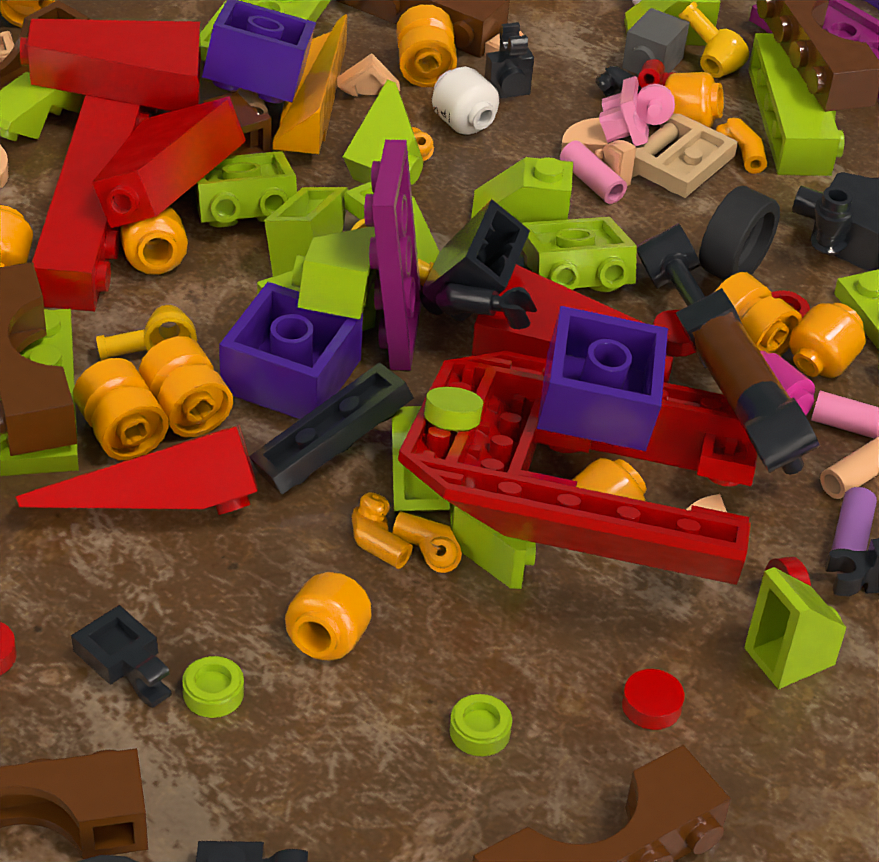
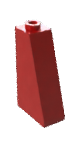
(117, 59)
(166, 159)
(496, 335)

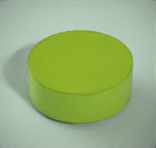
(453, 408)
(213, 686)
(480, 725)

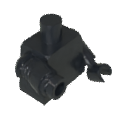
(844, 218)
(478, 268)

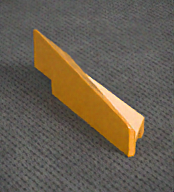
(307, 118)

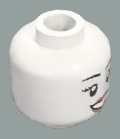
(465, 100)

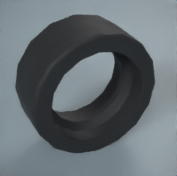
(739, 233)

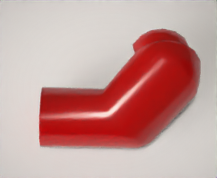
(653, 73)

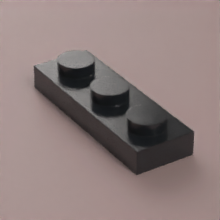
(331, 428)

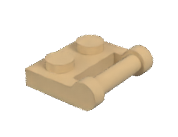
(689, 161)

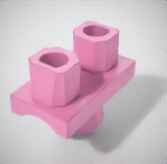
(633, 112)

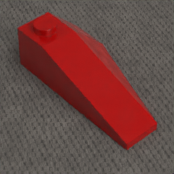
(182, 476)

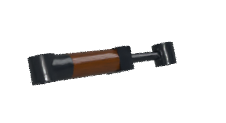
(726, 349)

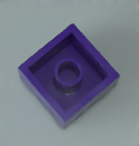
(258, 51)
(288, 354)
(603, 378)

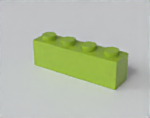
(797, 127)

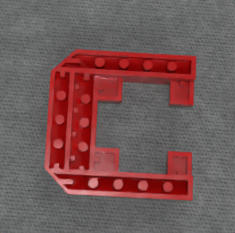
(489, 474)

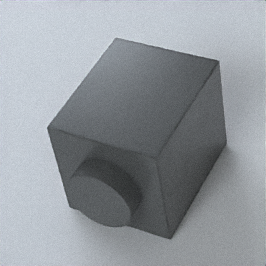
(655, 37)

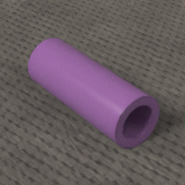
(855, 520)

